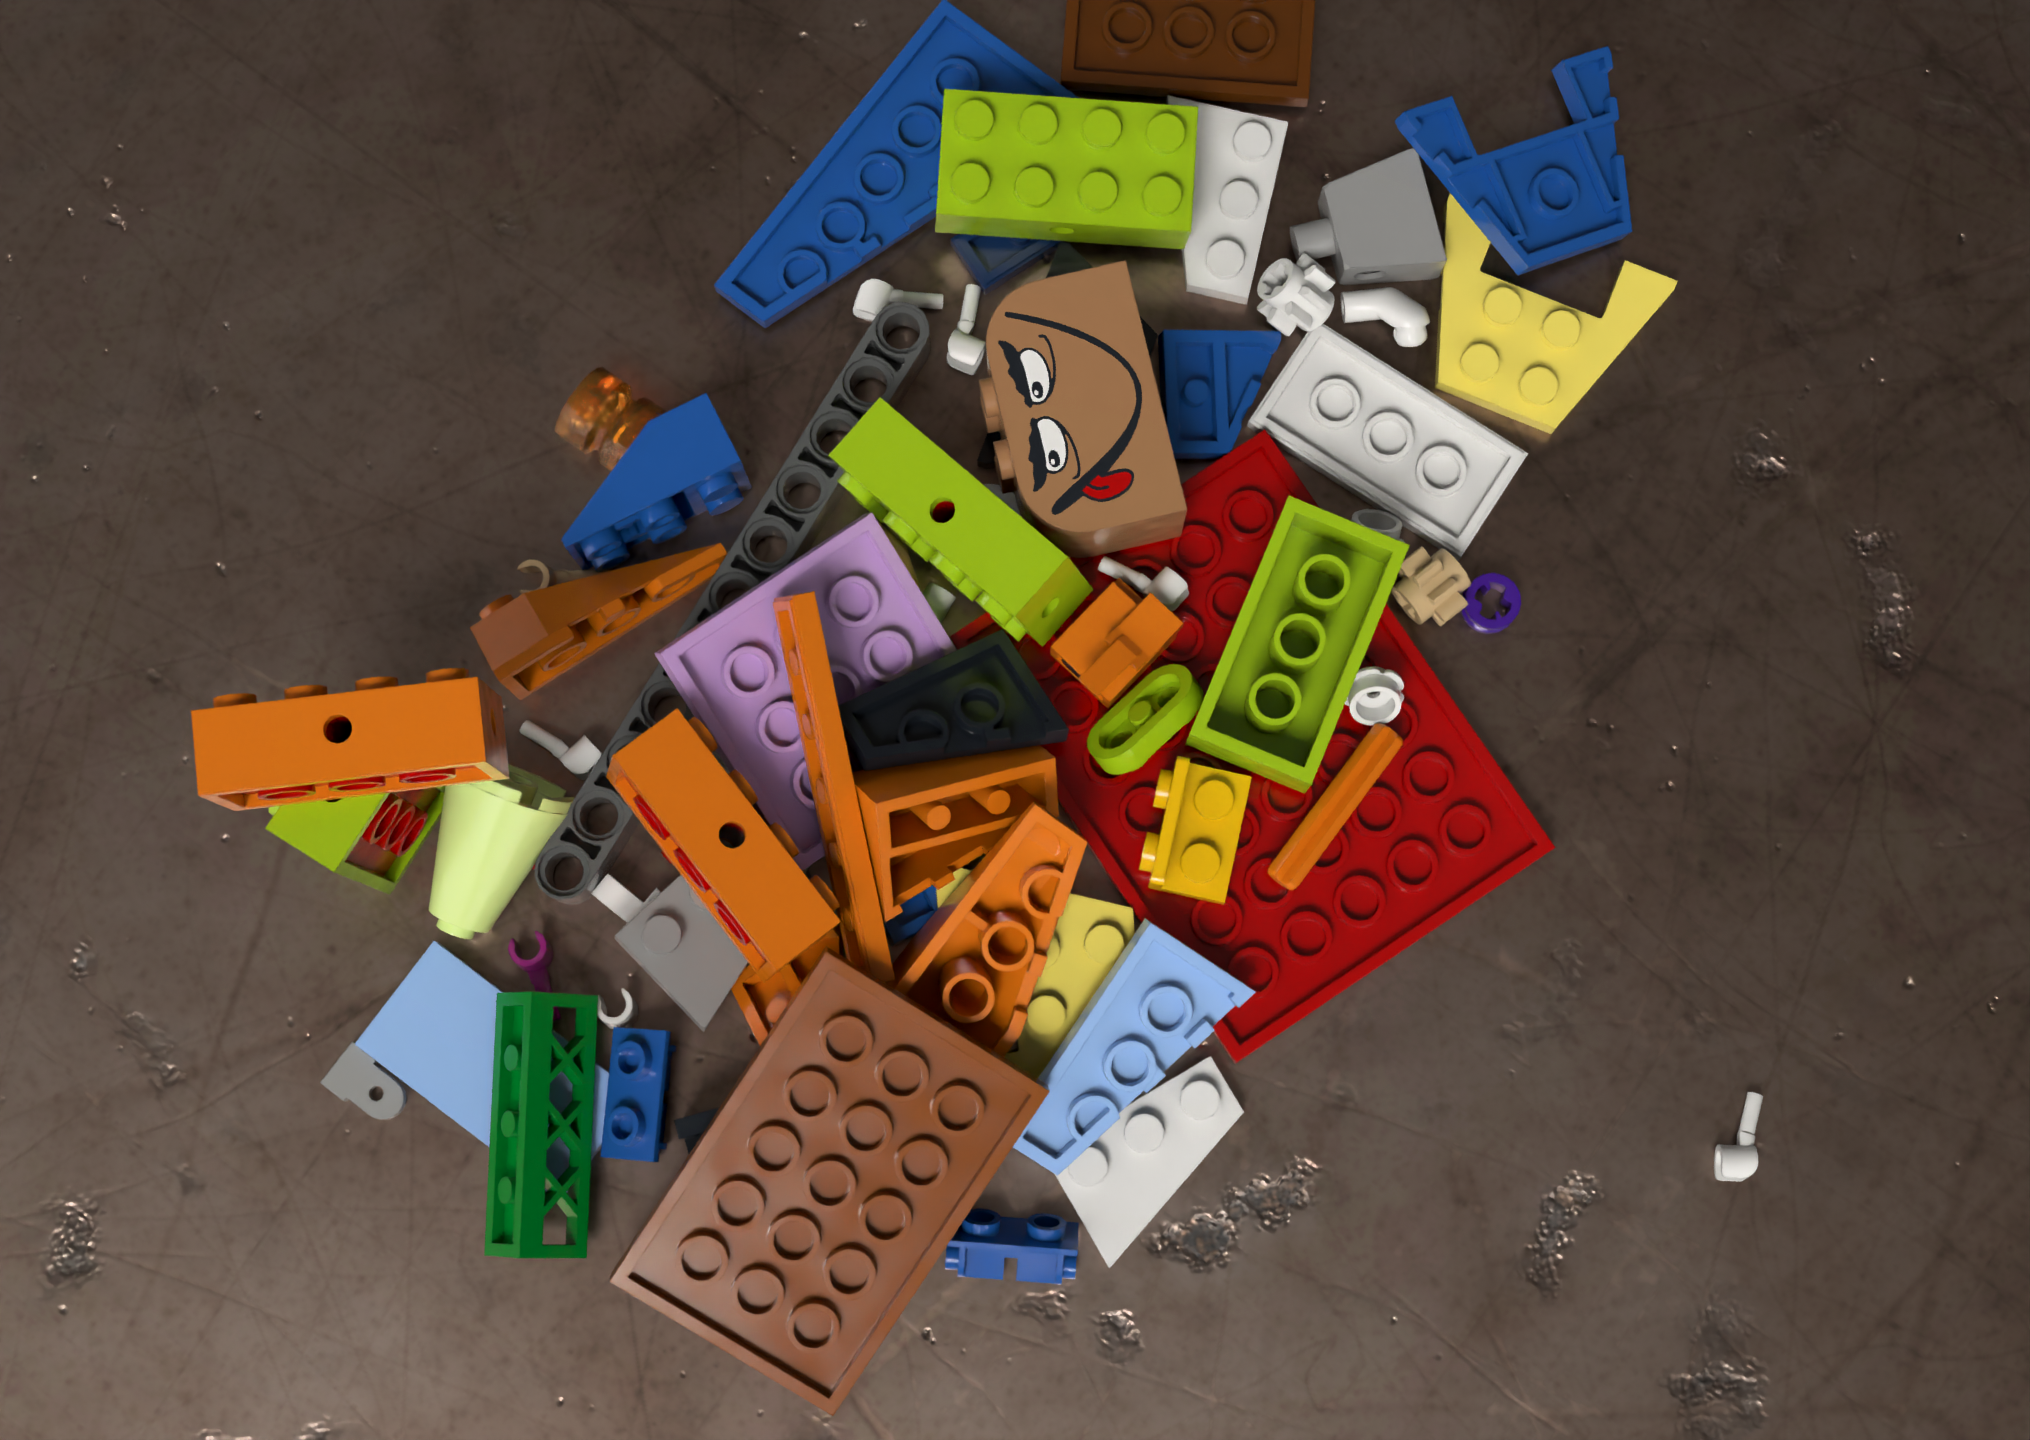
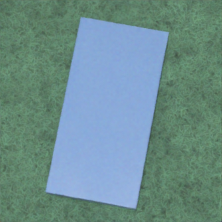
(441, 1044)

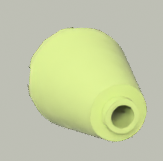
(489, 846)

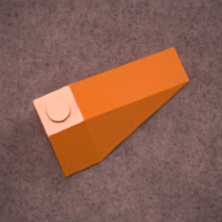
(561, 625)

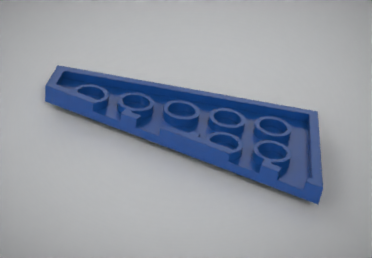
(877, 170)

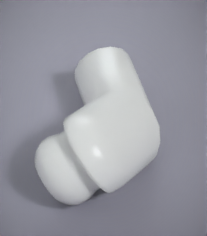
(1391, 306)

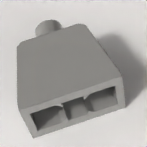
(1376, 225)

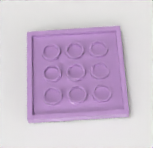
(737, 675)

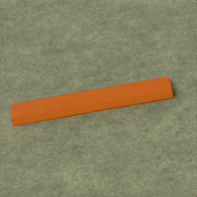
(832, 783)

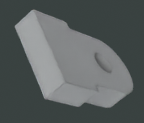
(355, 1078)

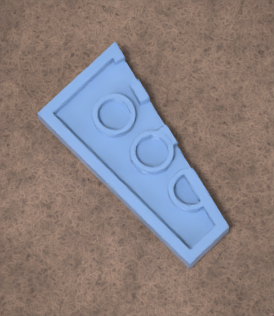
(1131, 1031)

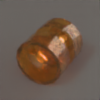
(604, 416)

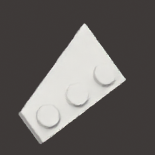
(1231, 198)
(1148, 1155)

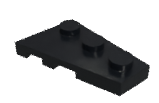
(953, 708)

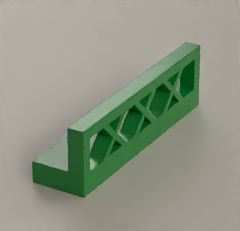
(521, 1125)

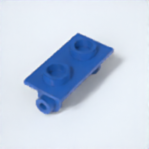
(636, 1093)
(1042, 1244)

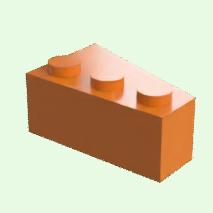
(945, 814)

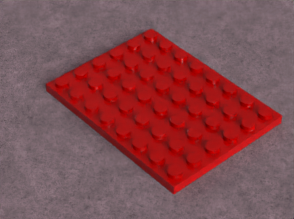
(1409, 857)

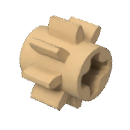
(1431, 586)

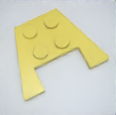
(1521, 348)
(1079, 958)

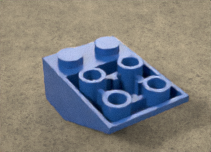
(665, 477)

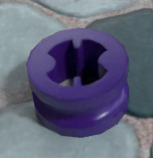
(1509, 599)

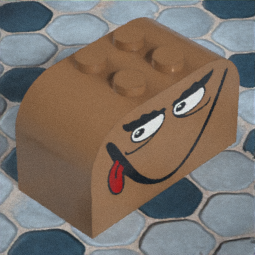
(1080, 414)

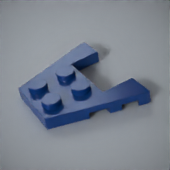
(1544, 193)

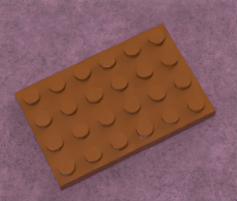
(829, 1182)

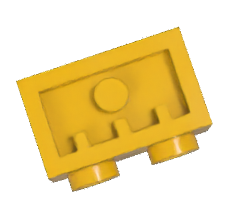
(1197, 830)

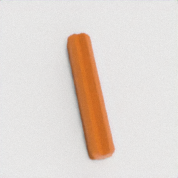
(1335, 806)

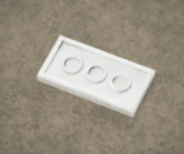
(1387, 439)

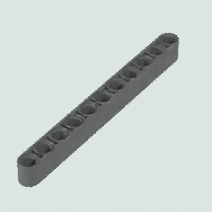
(742, 570)

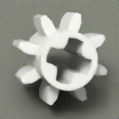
(1296, 294)

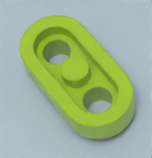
(1145, 719)

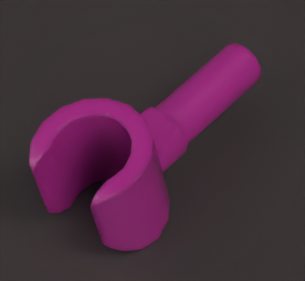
(536, 966)

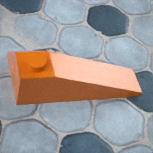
(993, 933)

